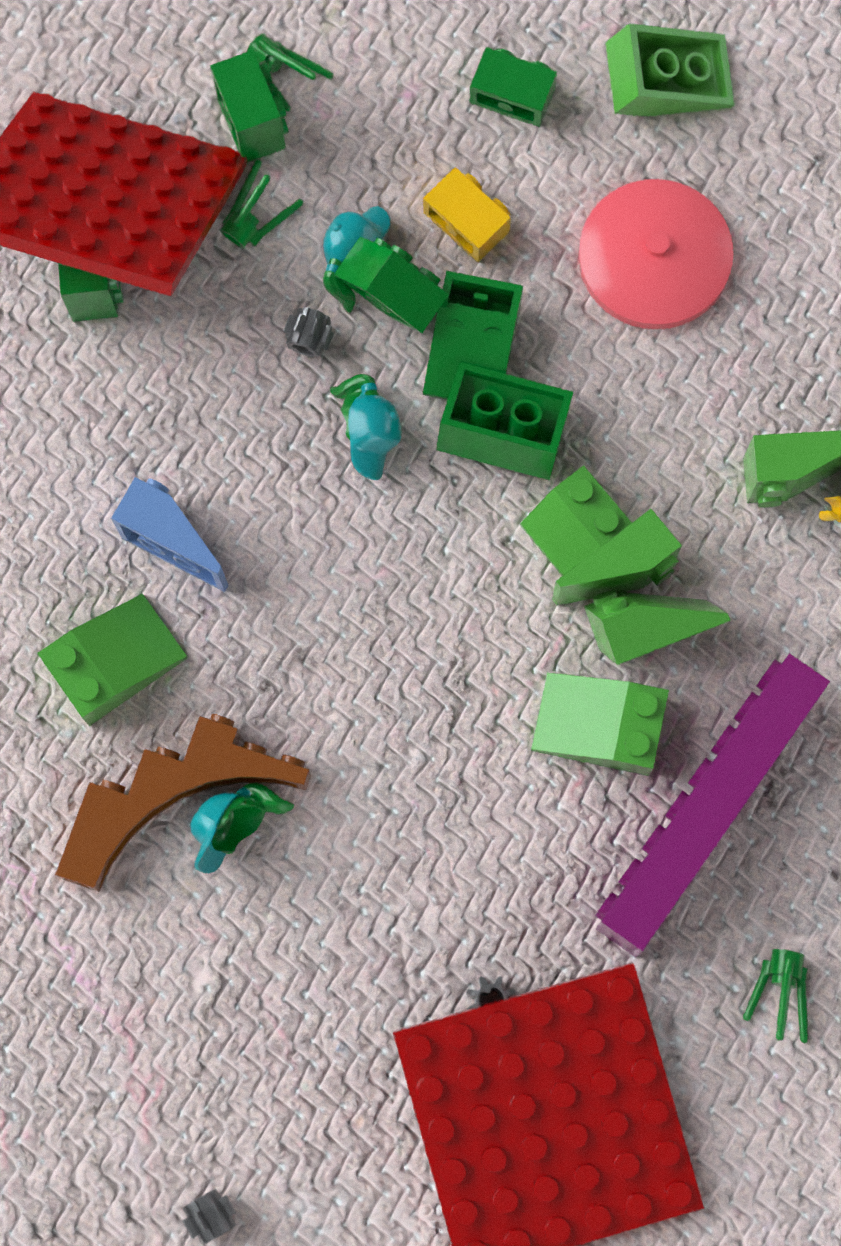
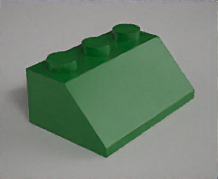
(504, 420)

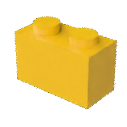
(467, 213)

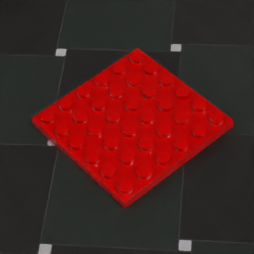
(109, 192)
(549, 1115)

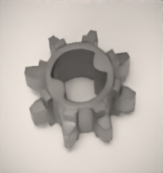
(308, 332)
(486, 988)
(209, 1216)

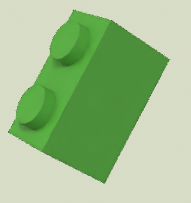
(574, 520)

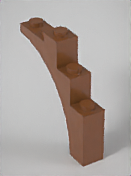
(212, 760)

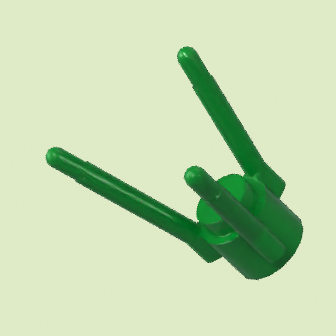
(276, 55)
(240, 224)
(786, 970)

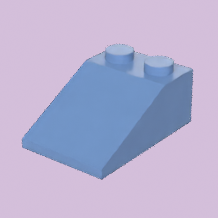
(158, 526)

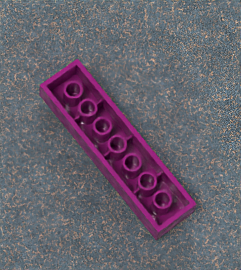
(709, 810)

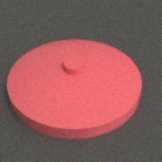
(655, 254)

